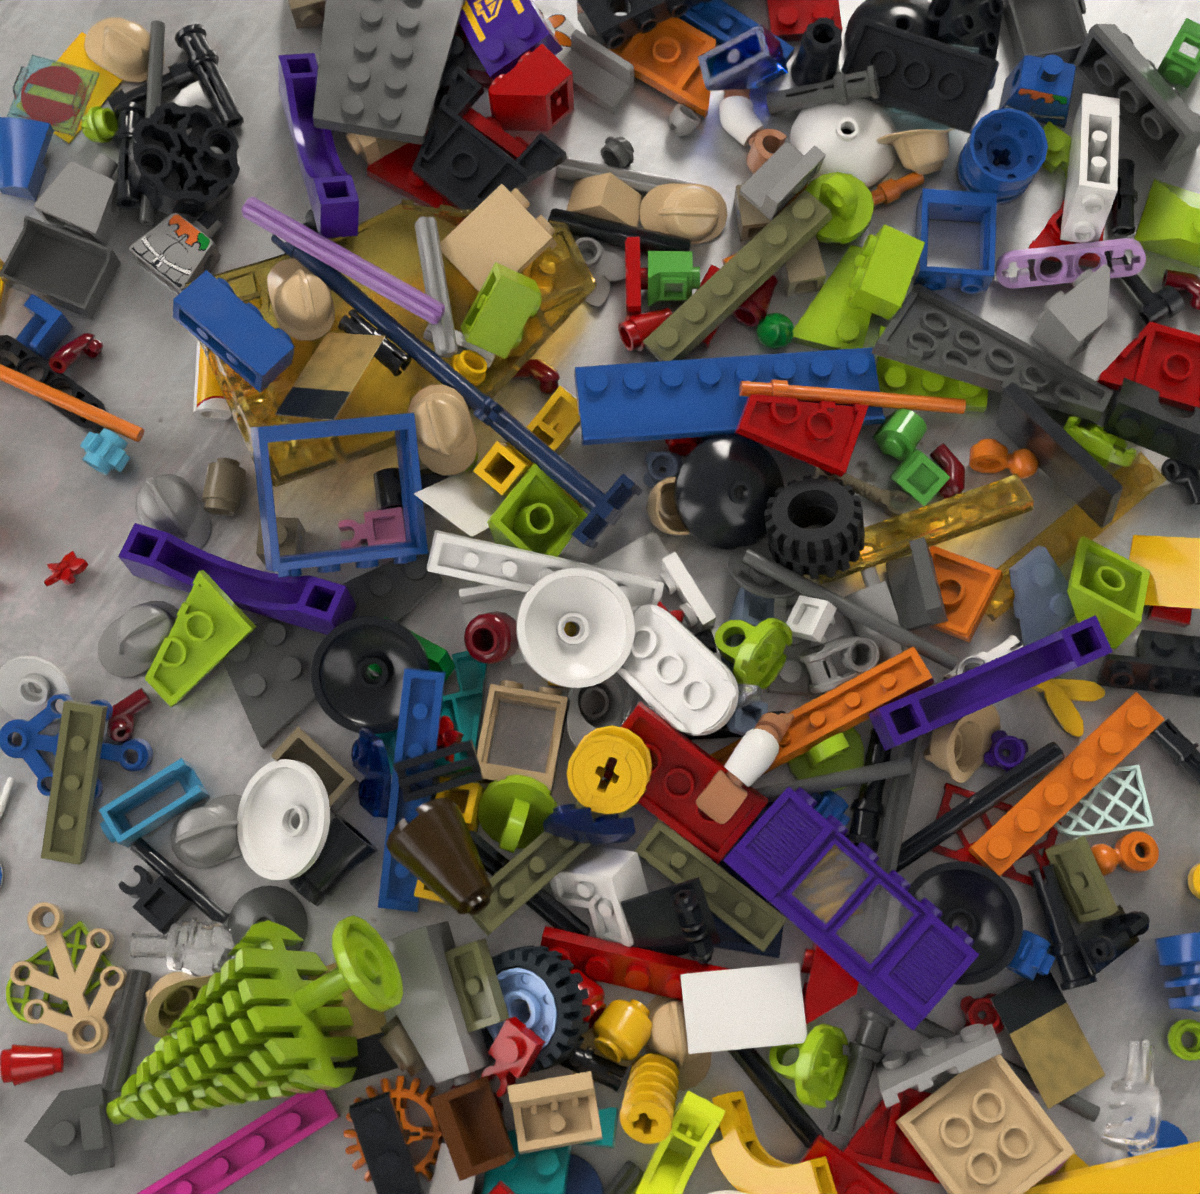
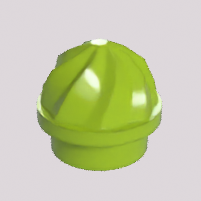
(99, 124)

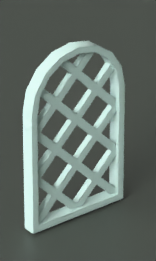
(1119, 827)

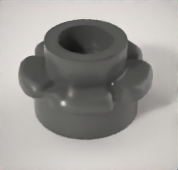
(617, 152)

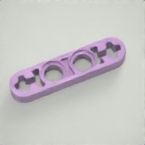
(1069, 256)

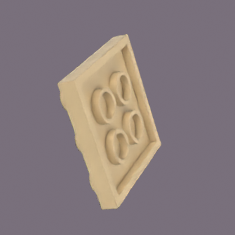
(985, 1133)

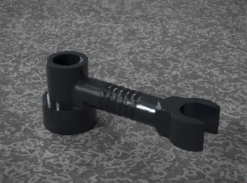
(1156, 305)

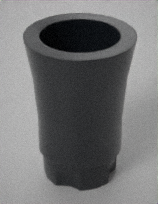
(818, 53)
(341, 855)

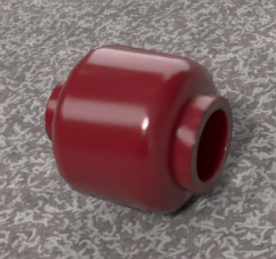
(491, 637)

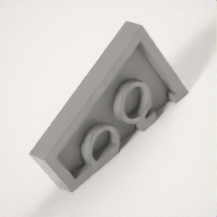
(922, 1066)

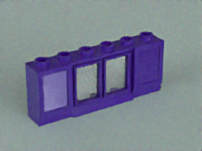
(852, 906)

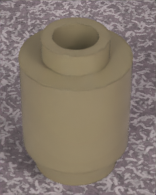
(223, 487)
(400, 1047)

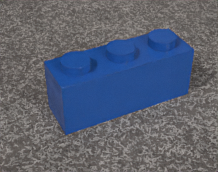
(233, 330)

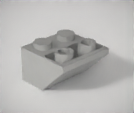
(1074, 317)

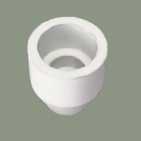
(193, 95)

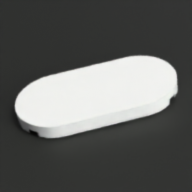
(678, 674)

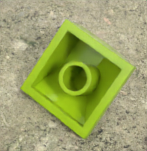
(1171, 223)
(536, 515)
(1109, 588)

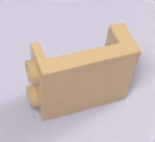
(499, 233)

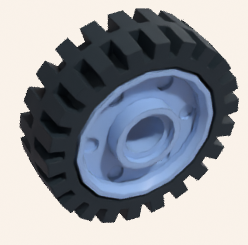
(553, 996)

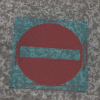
(52, 93)

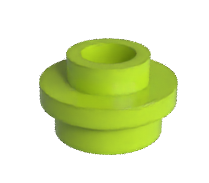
(1175, 1043)

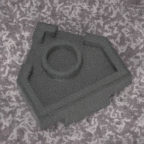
(75, 1131)

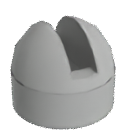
(683, 120)

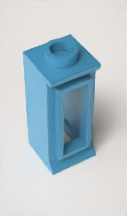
(118, 827)

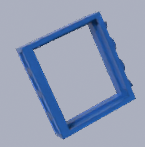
(363, 556)

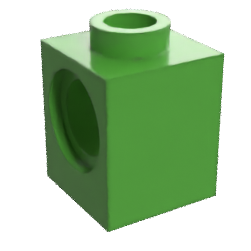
(919, 477)

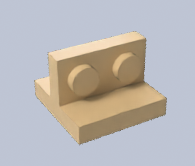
(555, 1112)

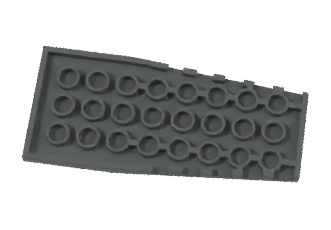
(383, 65)

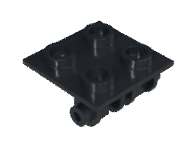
(673, 921)

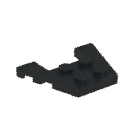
(464, 163)

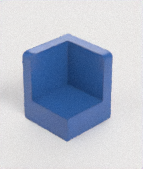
(45, 328)

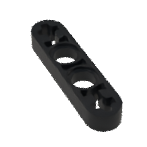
(56, 380)

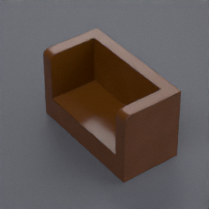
(473, 1128)

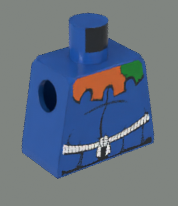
(1040, 88)

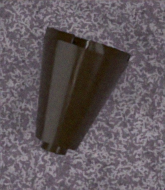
(442, 855)

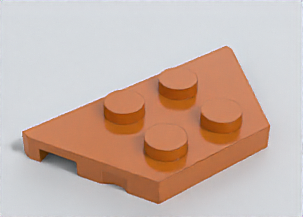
(669, 61)

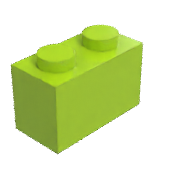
(885, 272)
(501, 311)

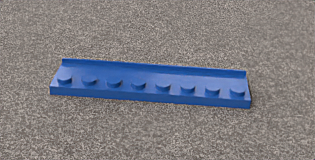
(703, 394)

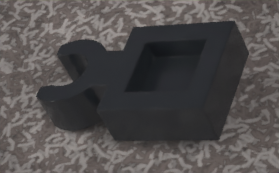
(158, 900)

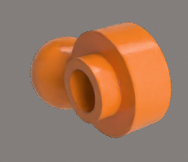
(993, 457)
(1125, 854)

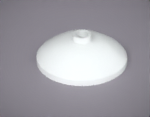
(852, 153)
(602, 623)
(283, 820)

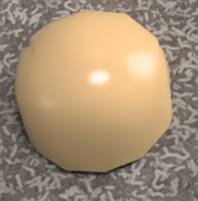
(662, 508)

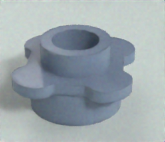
(655, 461)

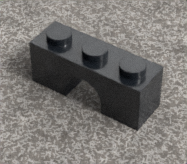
(1140, 419)

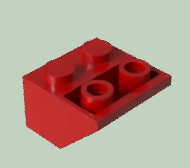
(532, 93)

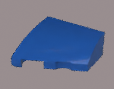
(22, 156)

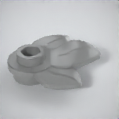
(604, 267)

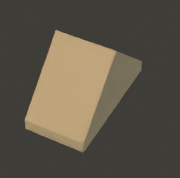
(606, 198)

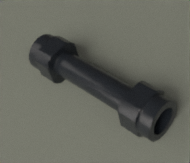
(178, 75)

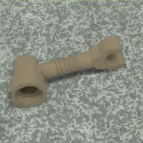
(872, 493)

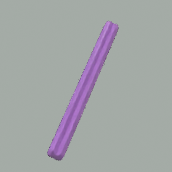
(343, 260)

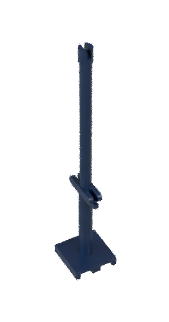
(603, 507)

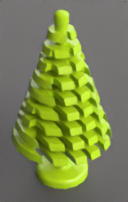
(262, 1025)

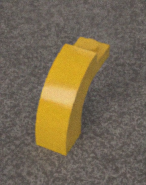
(553, 425)
(752, 1167)

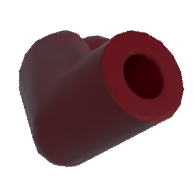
(1184, 282)
(73, 350)
(542, 372)
(953, 467)
(121, 723)

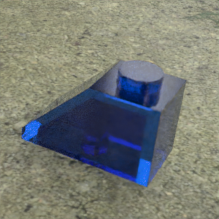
(744, 61)

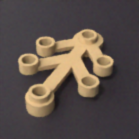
(71, 983)

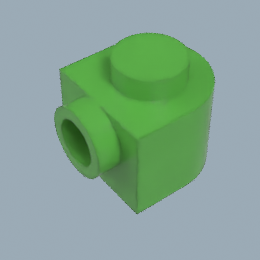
(900, 433)

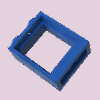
(957, 207)

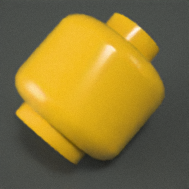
(622, 1030)

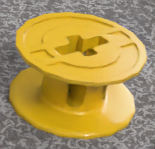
(630, 774)

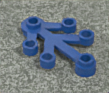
(35, 741)

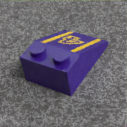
(504, 32)

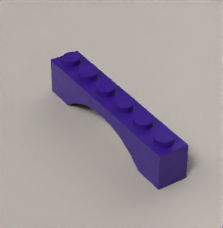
(326, 181)
(294, 600)
(990, 683)

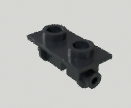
(1111, 937)

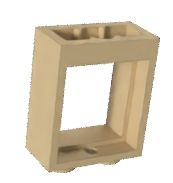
(513, 693)

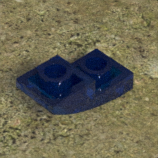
(372, 761)
(578, 826)

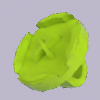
(849, 204)
(1100, 444)
(760, 655)
(832, 755)
(515, 811)
(819, 1066)

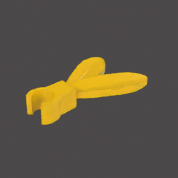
(1061, 693)

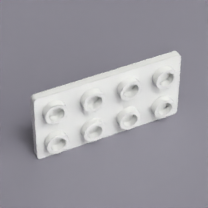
(651, 559)

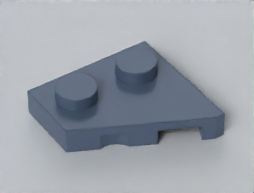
(1040, 596)

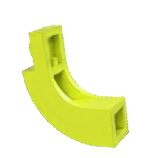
(678, 1154)

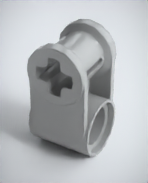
(832, 663)

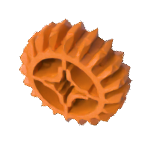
(400, 1097)

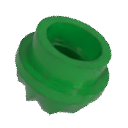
(775, 331)

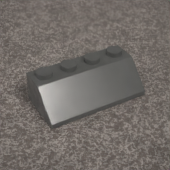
(1147, 102)

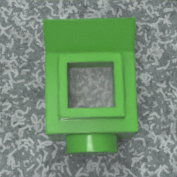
(1183, 55)
(671, 276)

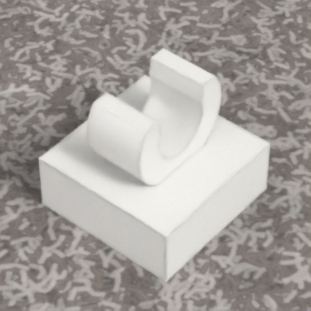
(811, 618)

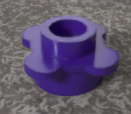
(1000, 741)

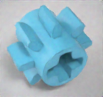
(105, 451)

